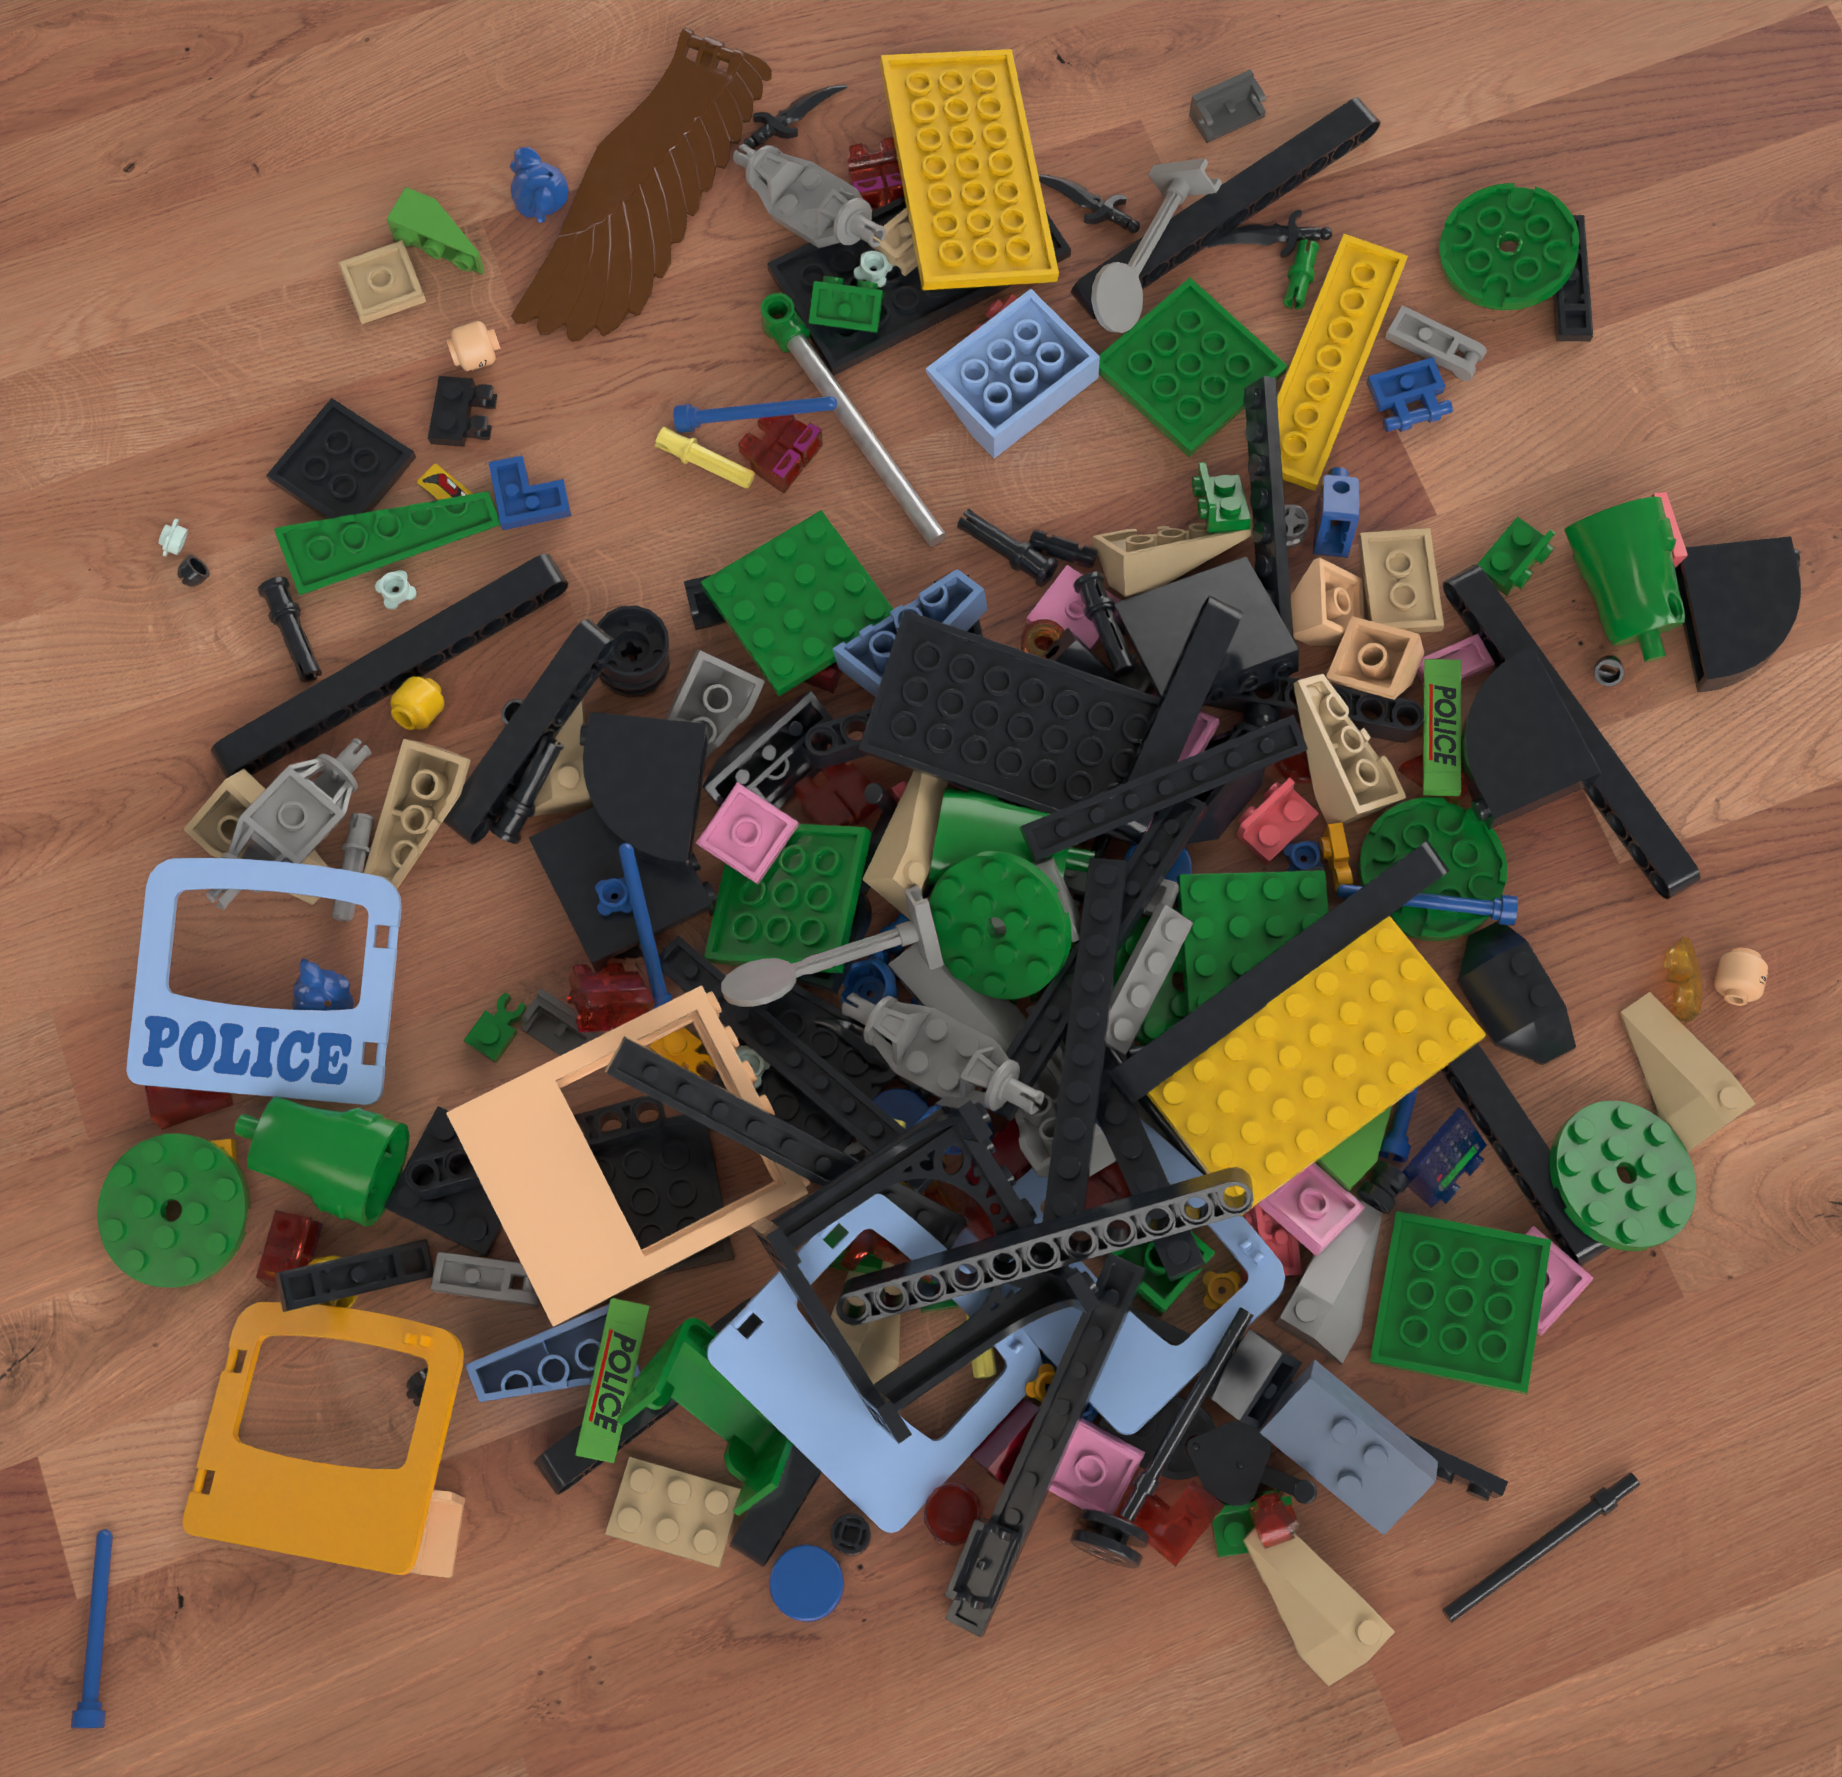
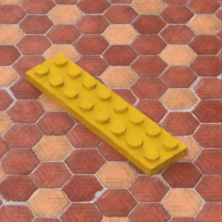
(1333, 355)

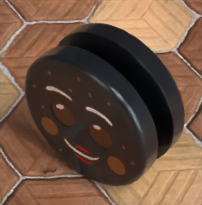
(1107, 1538)

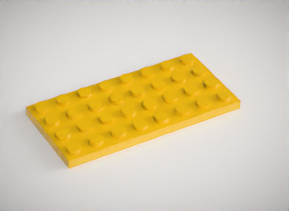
(968, 169)
(1318, 1062)

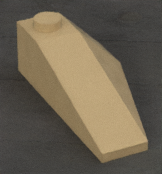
(1343, 766)
(565, 784)
(217, 819)
(1684, 1078)
(1324, 1615)

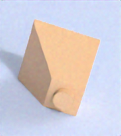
(1325, 604)
(1376, 658)

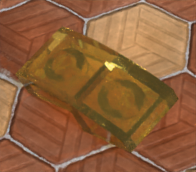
(1684, 970)

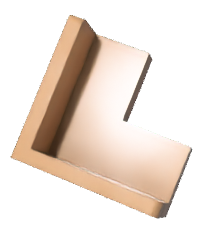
(440, 1535)

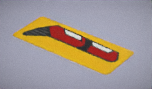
(441, 483)

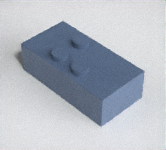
(1350, 1447)

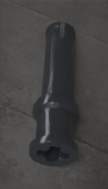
(1021, 555)
(1100, 610)
(286, 616)
(521, 803)

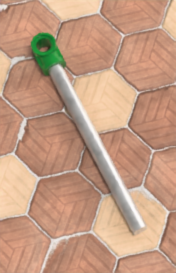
(792, 336)

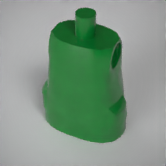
(1630, 572)
(981, 823)
(334, 1157)

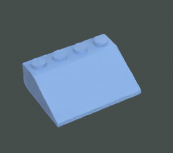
(1014, 372)

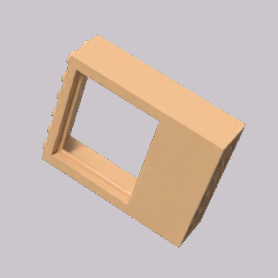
(554, 1190)

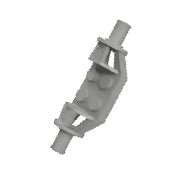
(808, 198)
(295, 812)
(941, 1053)

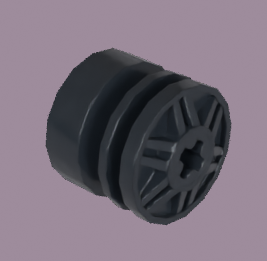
(645, 637)

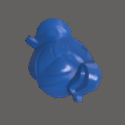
(537, 185)
(870, 976)
(320, 985)

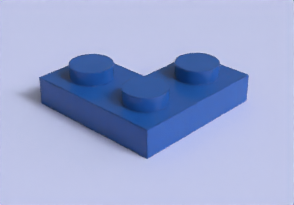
(525, 504)

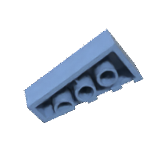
(951, 600)
(544, 1362)

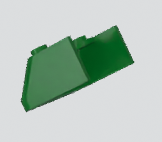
(682, 1372)

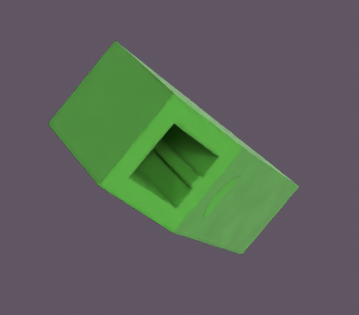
(426, 225)
(1356, 1154)

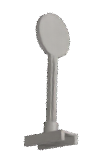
(1117, 287)
(772, 978)

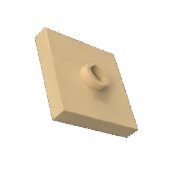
(382, 282)

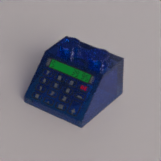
(1445, 1158)

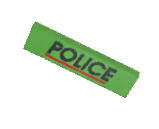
(1442, 727)
(612, 1379)

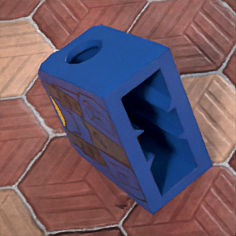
(1336, 501)

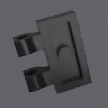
(452, 411)

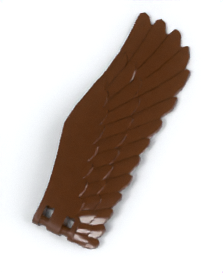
(642, 190)

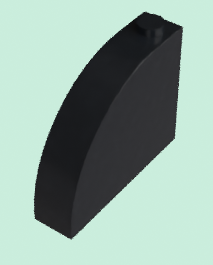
(1737, 606)
(1521, 743)
(646, 783)

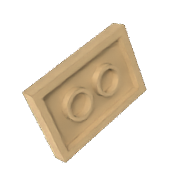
(1401, 579)
(673, 1512)

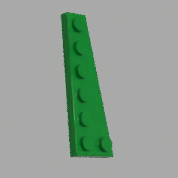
(359, 543)

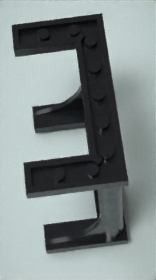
(954, 1124)

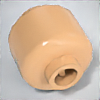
(473, 346)
(1741, 976)

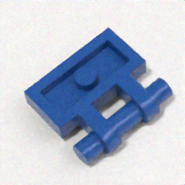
(1406, 385)

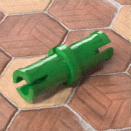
(1301, 274)

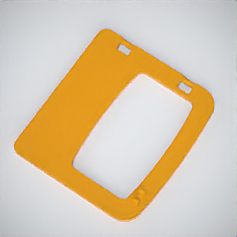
(314, 1507)

